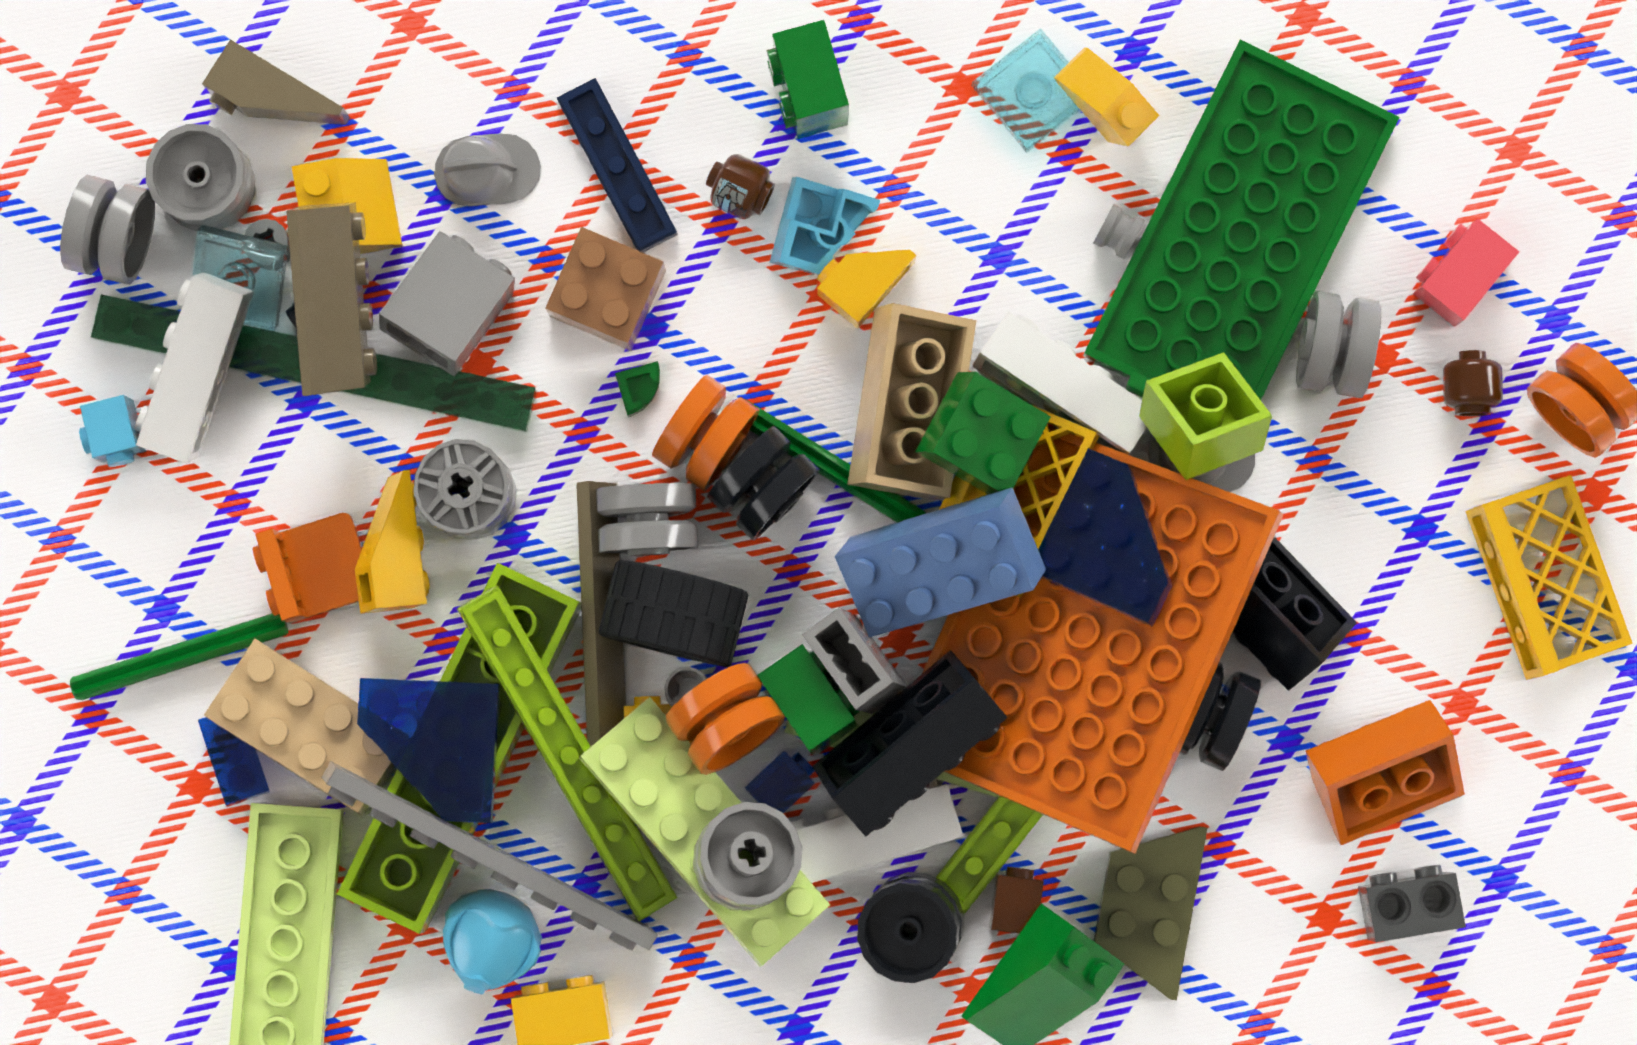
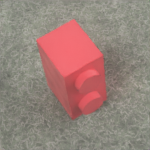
(1465, 272)

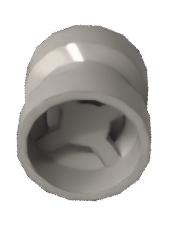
(681, 682)

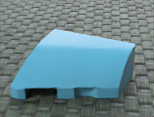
(817, 224)

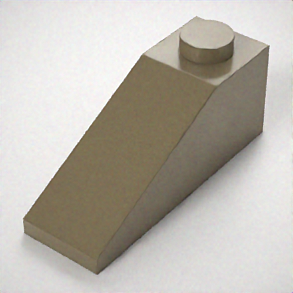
(264, 91)

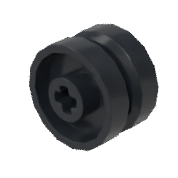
(758, 478)
(1223, 718)
(895, 949)

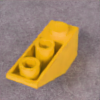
(390, 561)

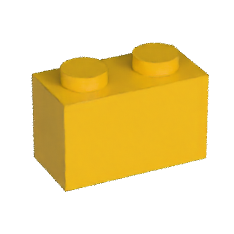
(562, 1014)

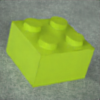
(1205, 415)

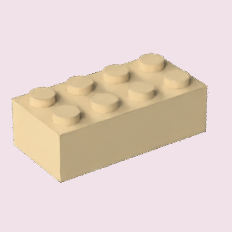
(905, 379)
(296, 720)

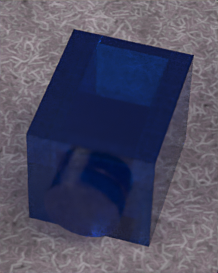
(782, 781)

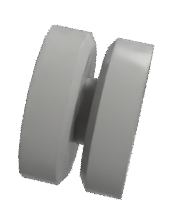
(194, 153)
(107, 229)
(1338, 344)
(647, 518)
(774, 851)

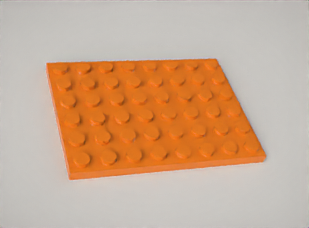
(1092, 692)

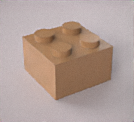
(606, 288)

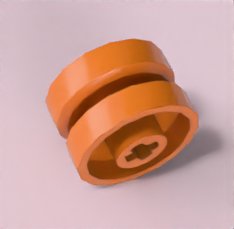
(1585, 399)
(700, 429)
(724, 718)

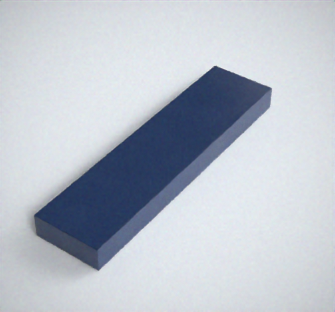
(617, 166)

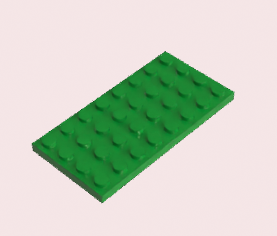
(1244, 223)

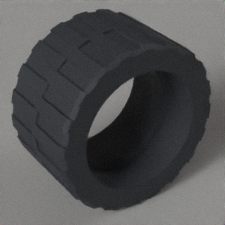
(673, 613)

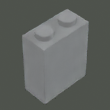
(447, 302)
(854, 661)

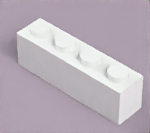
(193, 367)
(1059, 382)
(840, 847)

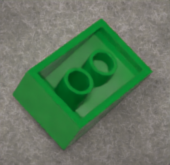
(1042, 981)

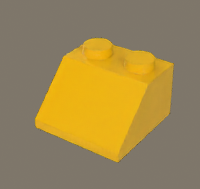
(349, 182)

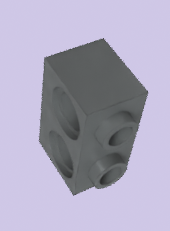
(1412, 915)

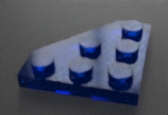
(1105, 542)
(438, 739)

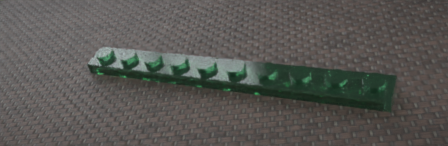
(277, 357)

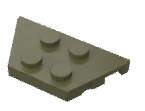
(1150, 906)

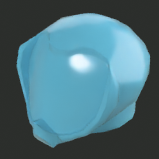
(490, 939)

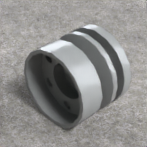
(490, 496)

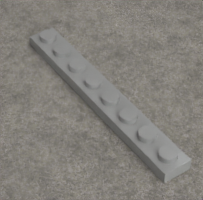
(470, 850)

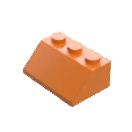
(1386, 771)

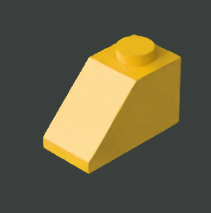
(1106, 98)
(862, 281)

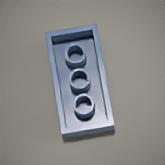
(941, 562)

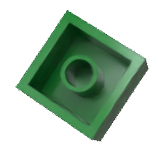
(810, 79)
(982, 433)
(808, 700)

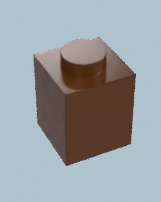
(1014, 899)

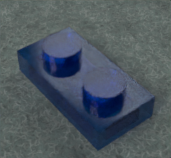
(234, 764)

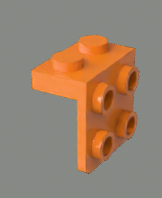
(310, 567)

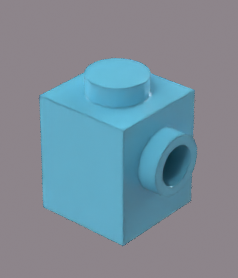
(110, 430)

